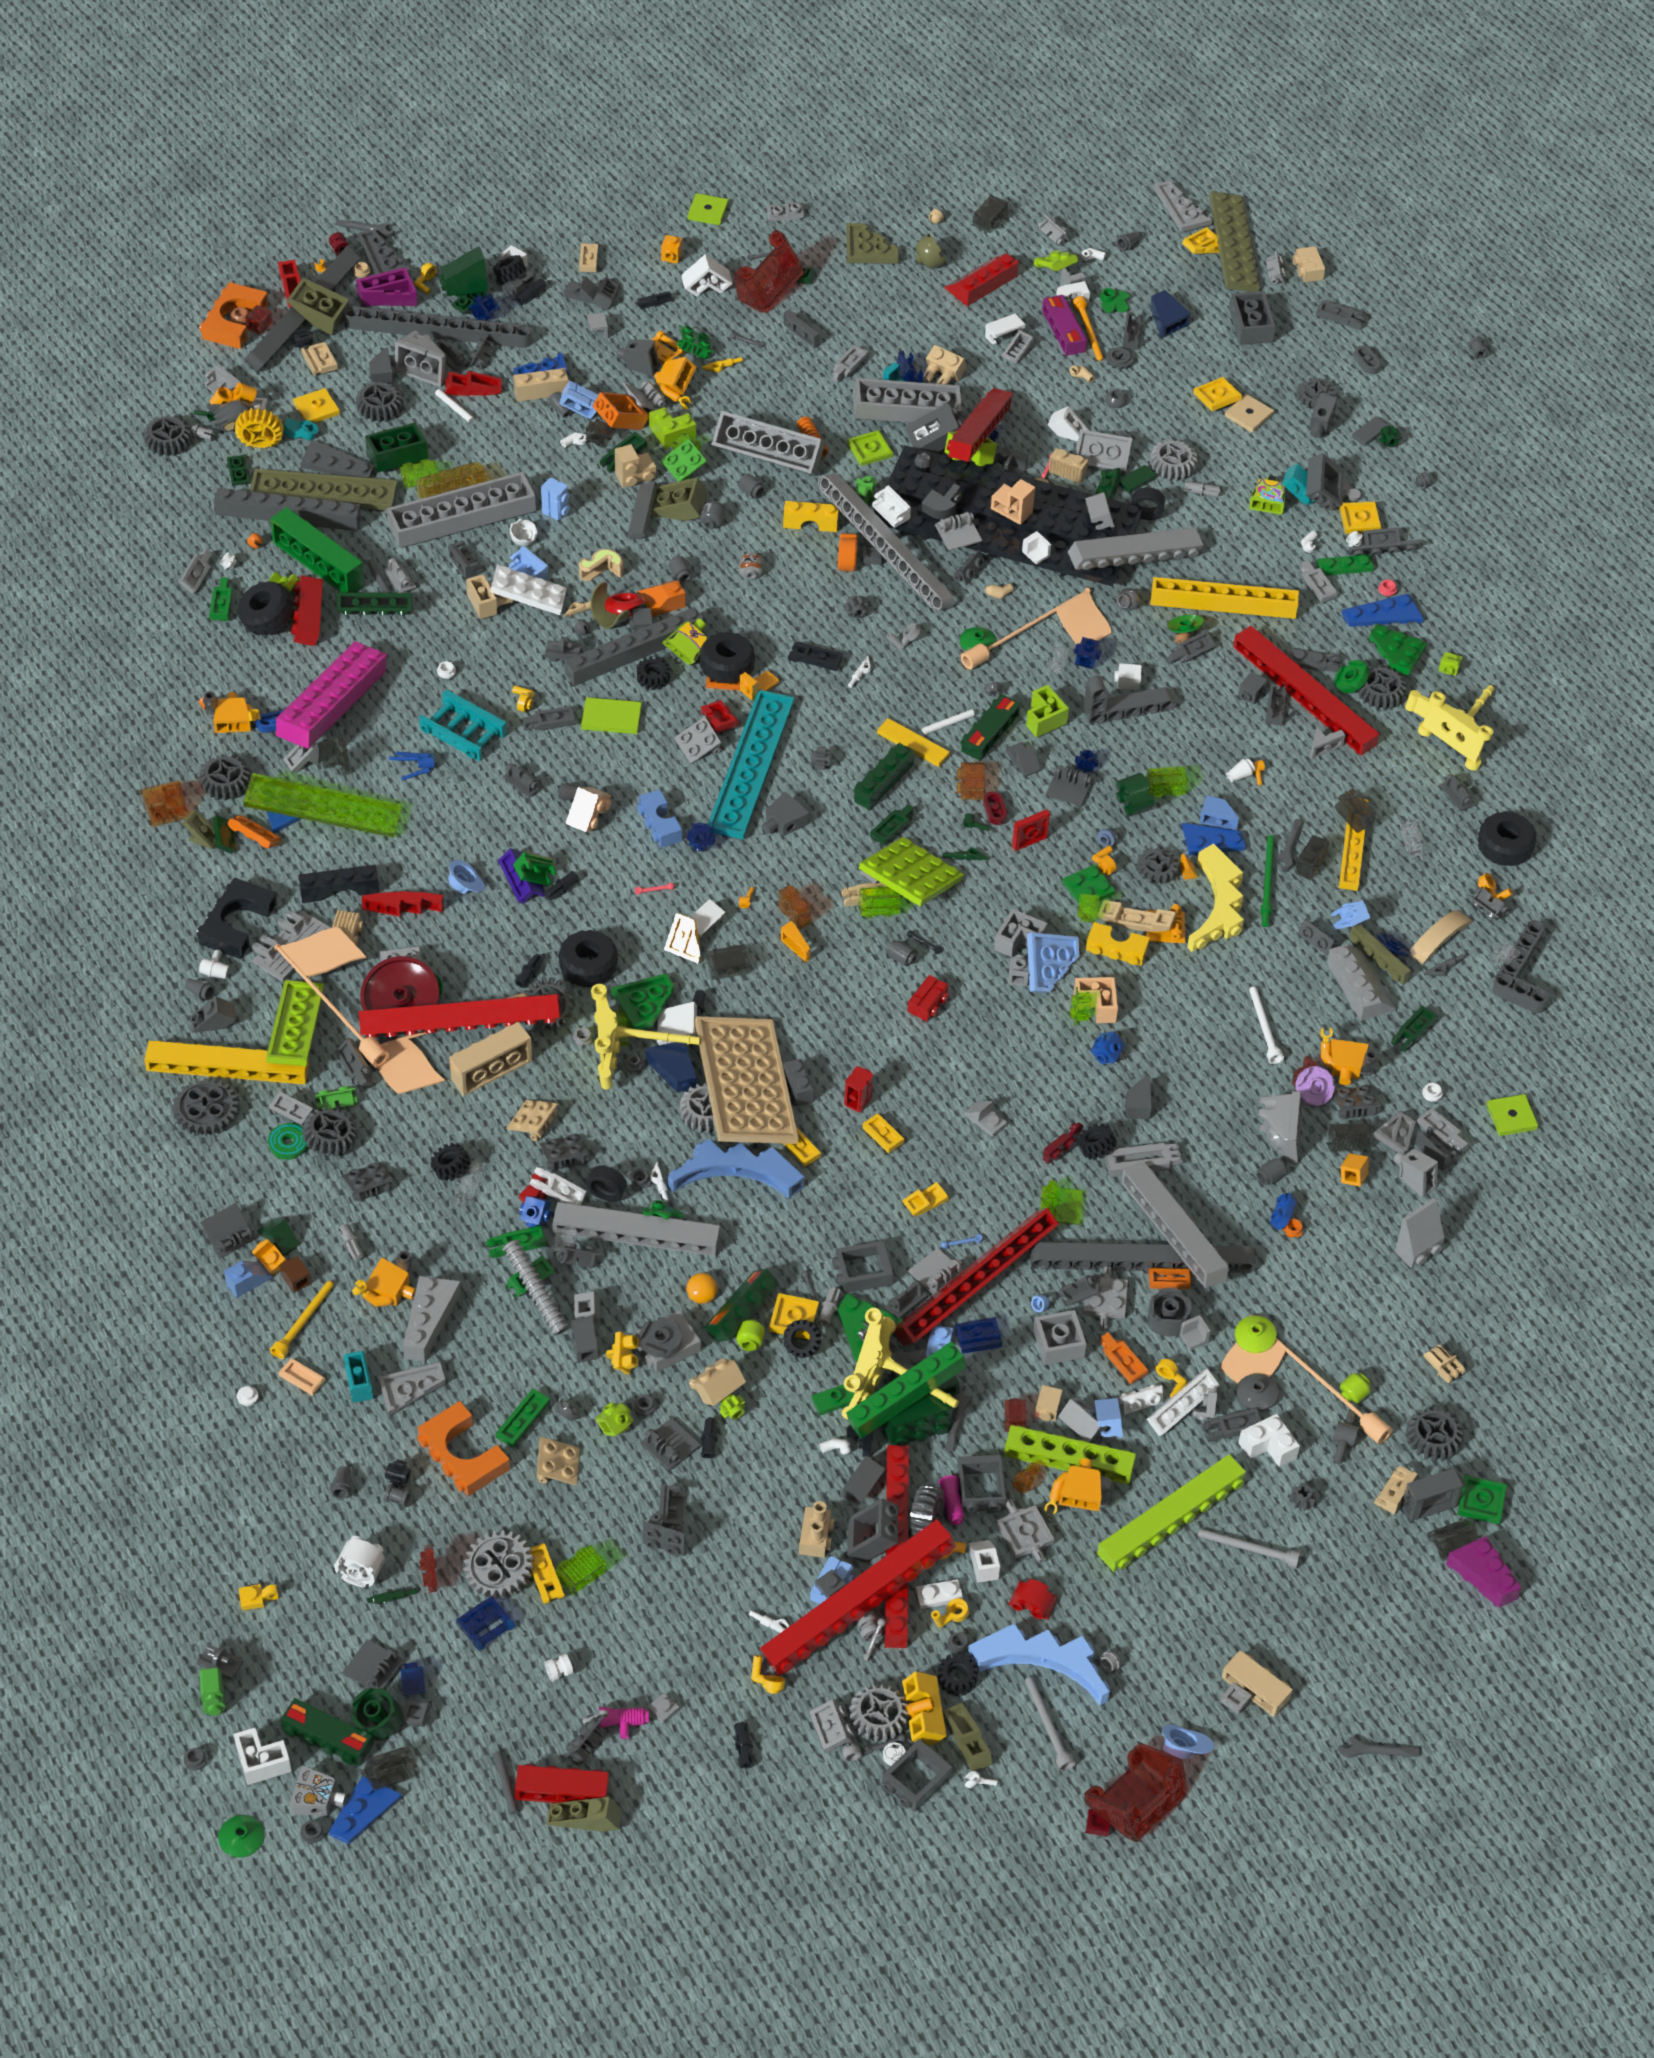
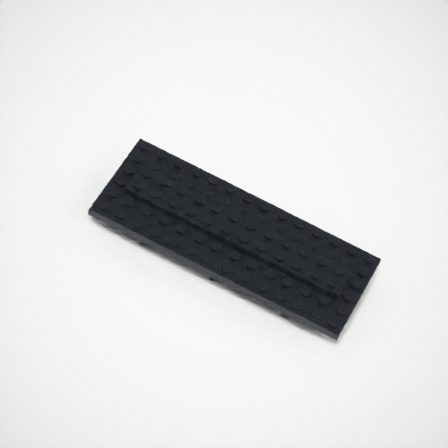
(1057, 513)

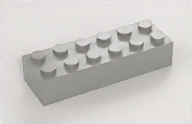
(901, 400)
(768, 443)

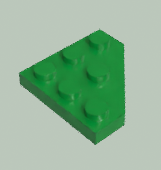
(1397, 648)
(643, 1000)
(852, 1315)

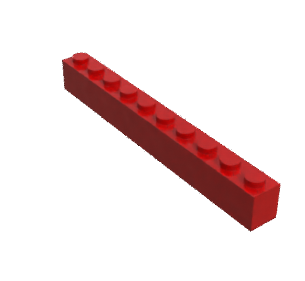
(979, 425)
(1306, 690)
(460, 1014)
(975, 1276)
(897, 1492)
(857, 1597)

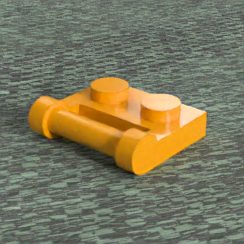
(664, 353)

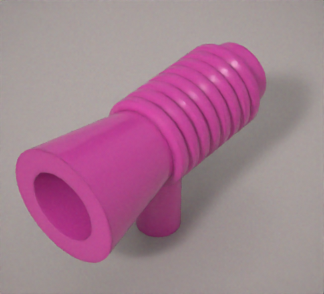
(953, 1502)
(624, 1718)

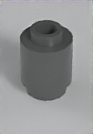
(751, 486)
(680, 569)
(901, 953)
(1271, 1171)

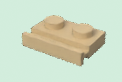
(319, 358)

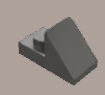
(583, 292)
(1024, 758)

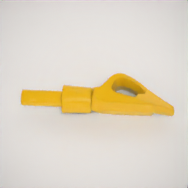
(719, 365)

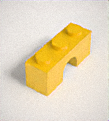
(798, 512)
(1131, 950)
(928, 1724)

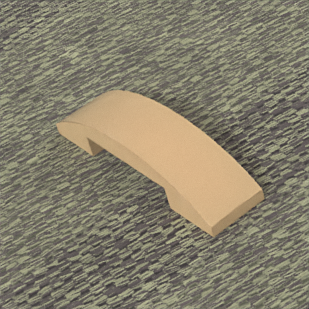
(1136, 919)
(1438, 935)

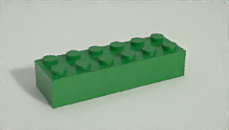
(317, 551)

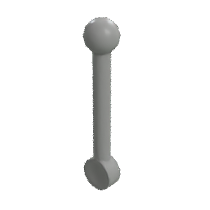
(881, 1622)
(601, 1712)

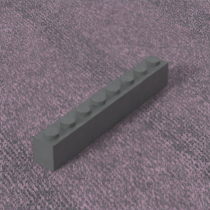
(264, 506)
(625, 649)

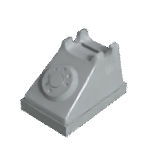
(420, 358)
(1283, 1123)

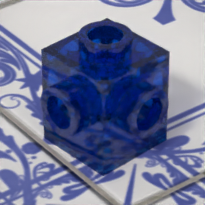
(483, 307)
(1087, 652)
(705, 831)

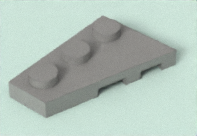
(410, 1385)

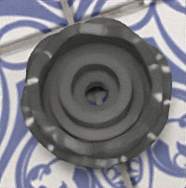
(1116, 399)
(566, 1410)

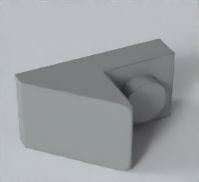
(1324, 744)
(300, 756)
(985, 1118)

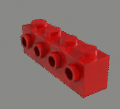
(307, 610)
(558, 1784)

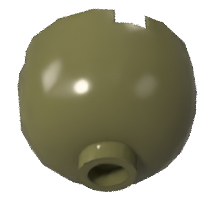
(929, 252)

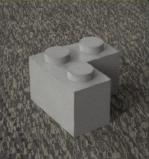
(1015, 932)

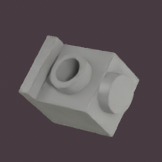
(1018, 967)
(587, 1305)

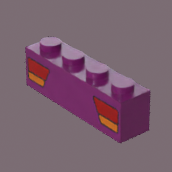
(1064, 325)

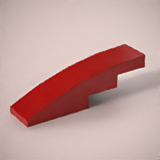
(395, 902)

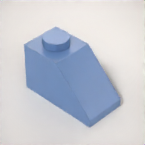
(1219, 814)
(246, 1276)

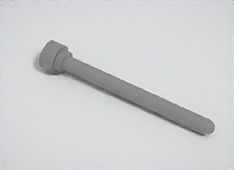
(1289, 1557)
(1064, 1760)

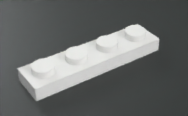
(1182, 1402)

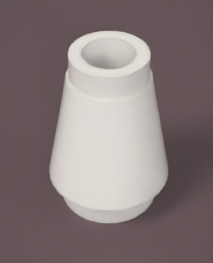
(1241, 770)

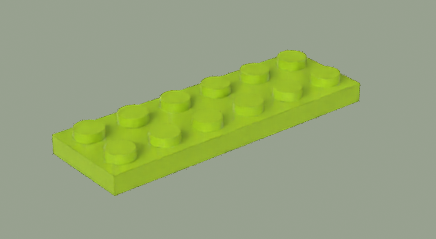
(295, 1024)

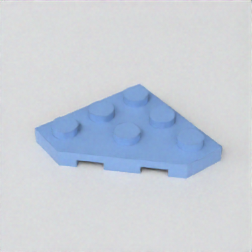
(1049, 959)

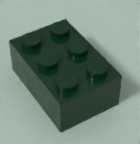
(396, 447)
(919, 1421)

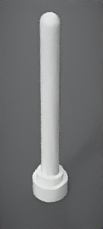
(1274, 1054)

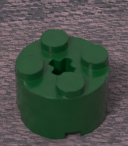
(1134, 794)
(376, 1713)

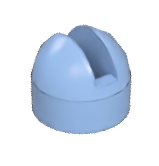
(1038, 1300)

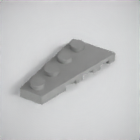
(1180, 208)

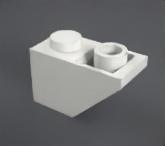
(984, 1560)

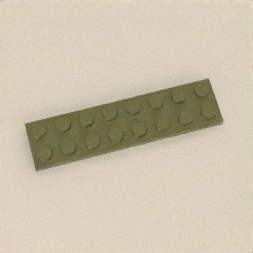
(1234, 242)
(367, 492)

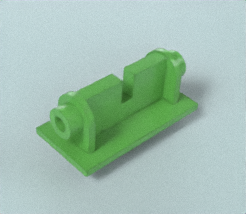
(328, 1098)

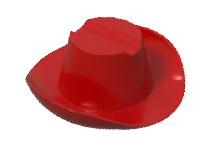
(623, 601)

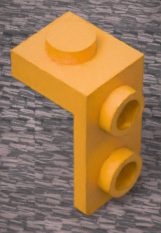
(750, 686)

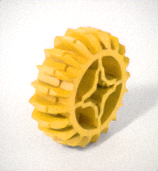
(259, 428)

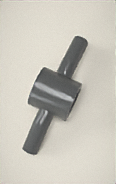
(1345, 1435)

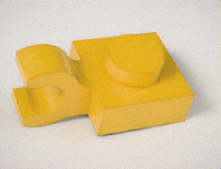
(253, 1596)

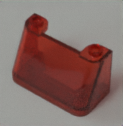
(772, 278)
(1142, 1793)

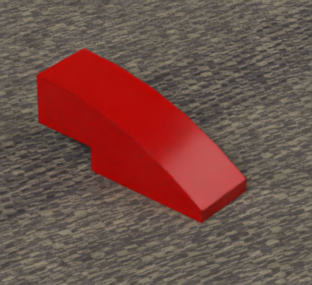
(289, 277)
(472, 384)

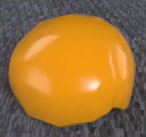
(702, 1288)

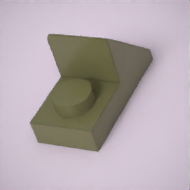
(201, 829)

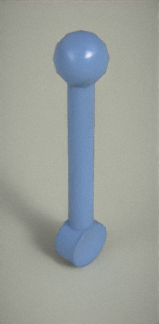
(978, 1239)

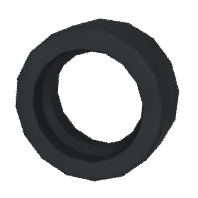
(1151, 494)
(606, 1174)

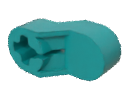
(304, 429)

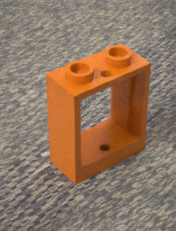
(610, 404)

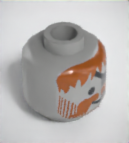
(750, 566)

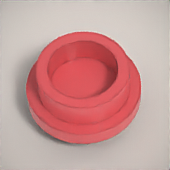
(1387, 587)

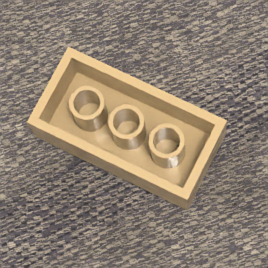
(490, 1058)

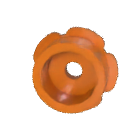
(1297, 1225)

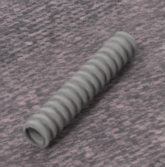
(535, 1287)

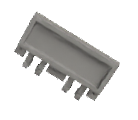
(274, 962)

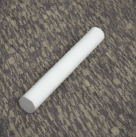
(454, 405)
(947, 722)

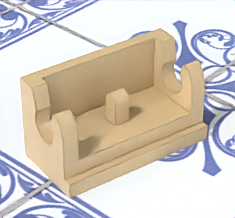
(1394, 1490)

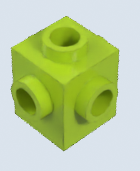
(614, 1419)

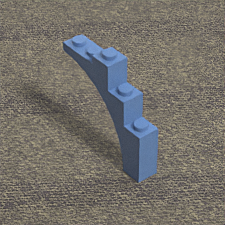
(738, 1161)

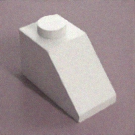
(1066, 424)

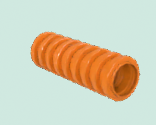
(808, 428)

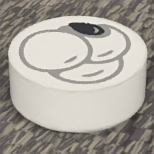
(893, 1752)

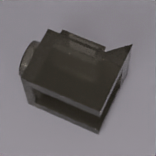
(599, 432)

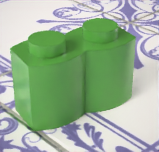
(212, 1691)

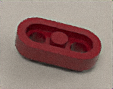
(995, 812)

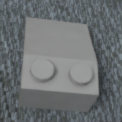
(1420, 1235)

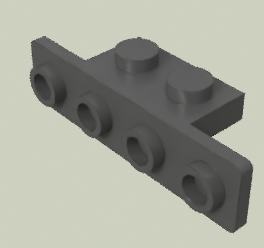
(1383, 540)

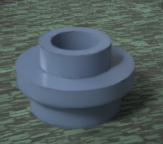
(1106, 837)

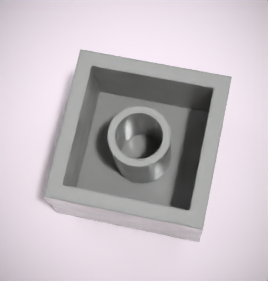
(1059, 1337)

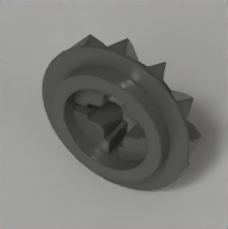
(1116, 353)

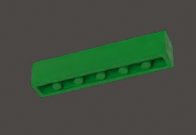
(906, 1389)

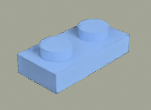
(938, 1338)

